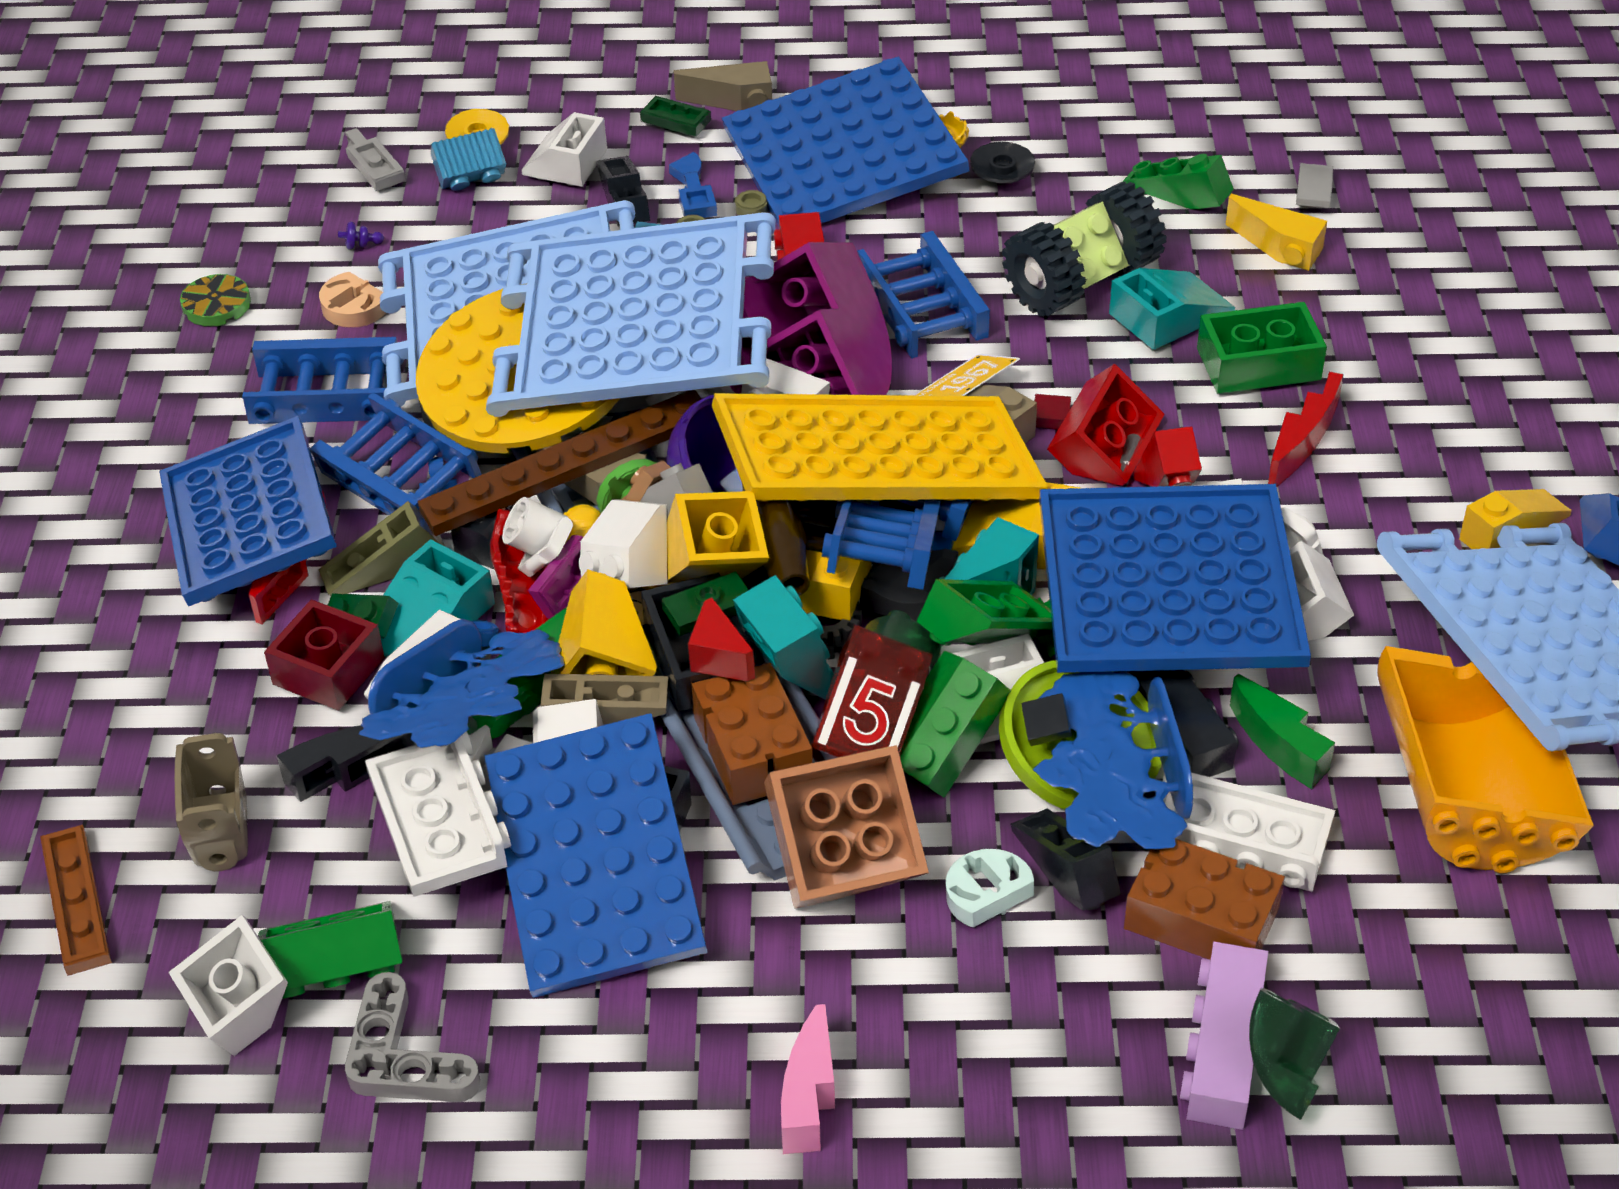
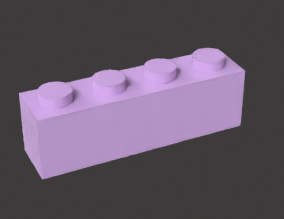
(1221, 1051)

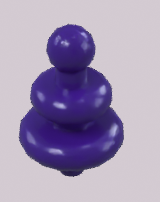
(361, 236)

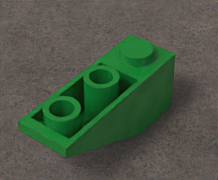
(1184, 182)

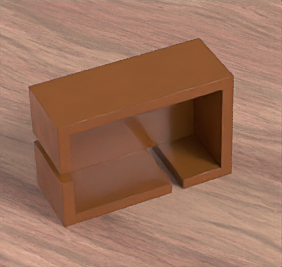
(746, 728)
(1202, 898)

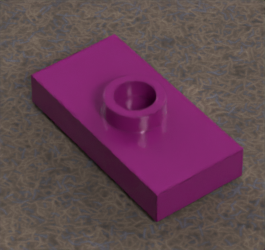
(559, 578)

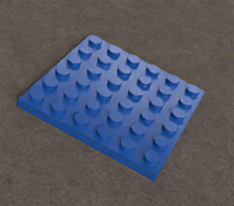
(845, 143)
(1171, 579)

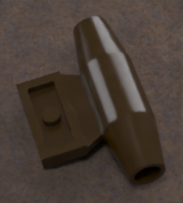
(784, 548)

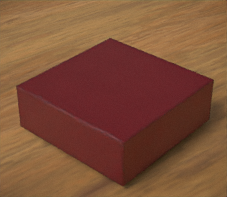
(1051, 410)

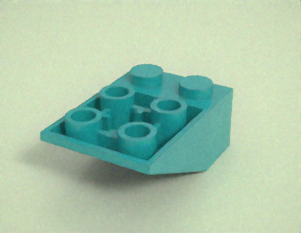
(1162, 304)
(1000, 554)
(436, 581)
(786, 634)

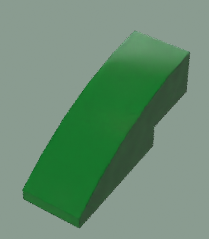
(1281, 731)

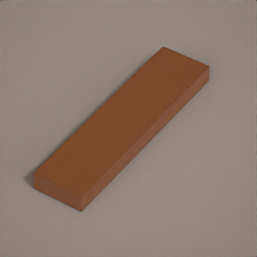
(75, 900)

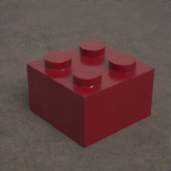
(324, 654)

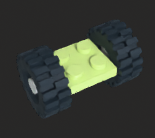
(1059, 260)

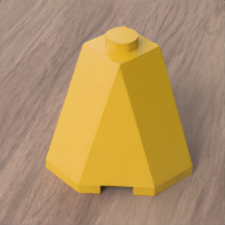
(603, 631)

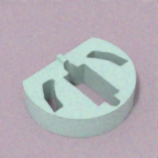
(973, 904)

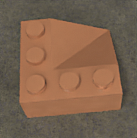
(845, 826)

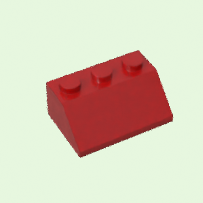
(1098, 426)

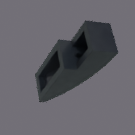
(621, 183)
(333, 759)

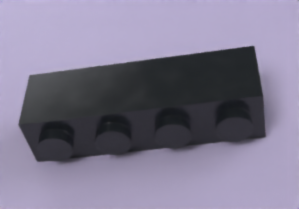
(1205, 737)

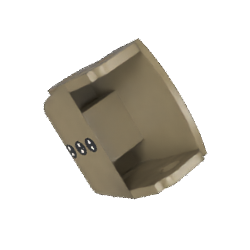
(210, 819)

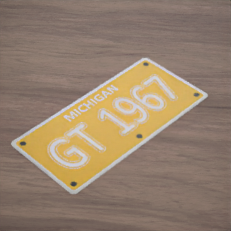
(968, 376)

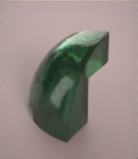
(1288, 1048)

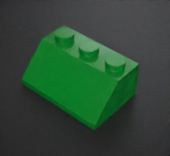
(982, 612)
(950, 721)
(334, 947)

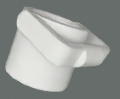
(536, 532)

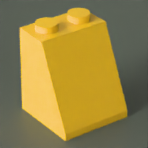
(714, 535)

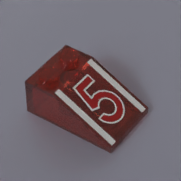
(871, 695)

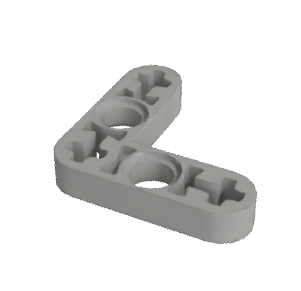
(384, 1053)

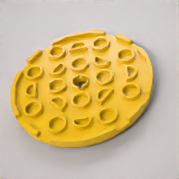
(458, 377)

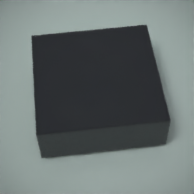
(1046, 719)

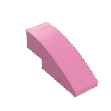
(807, 1085)

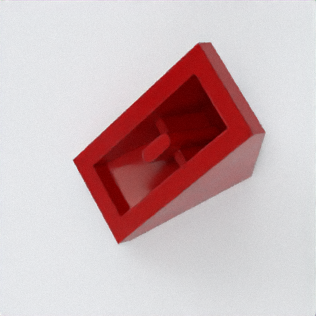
(718, 646)

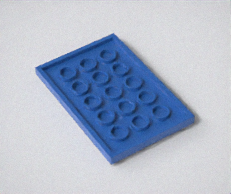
(245, 511)
(594, 856)

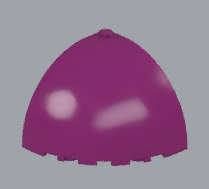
(823, 319)

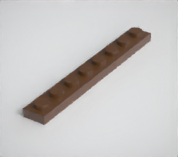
(554, 465)

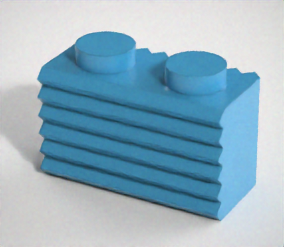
(468, 159)

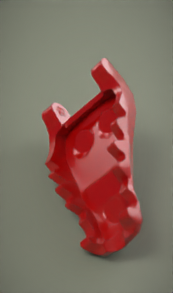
(521, 610)

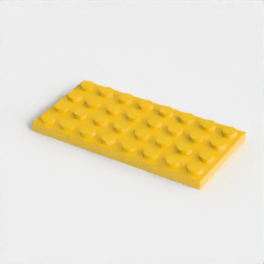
(876, 447)

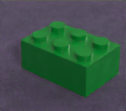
(1261, 347)

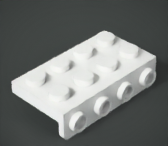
(439, 814)
(1258, 829)

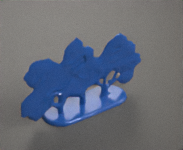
(439, 686)
(1114, 771)

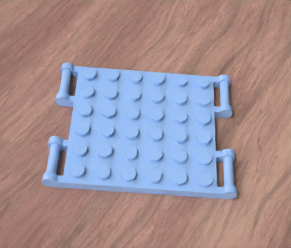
(460, 270)
(633, 313)
(1529, 620)

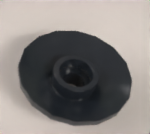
(1002, 162)

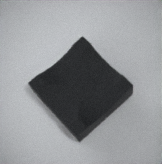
(887, 588)

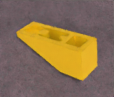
(1277, 231)
(1509, 507)

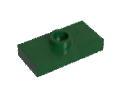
(675, 116)
(686, 605)

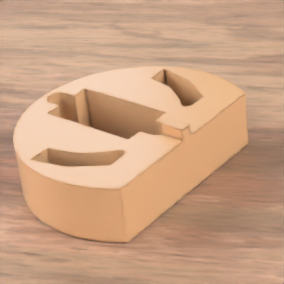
(350, 301)

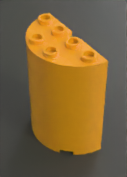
(1476, 769)

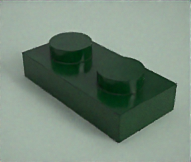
(374, 608)

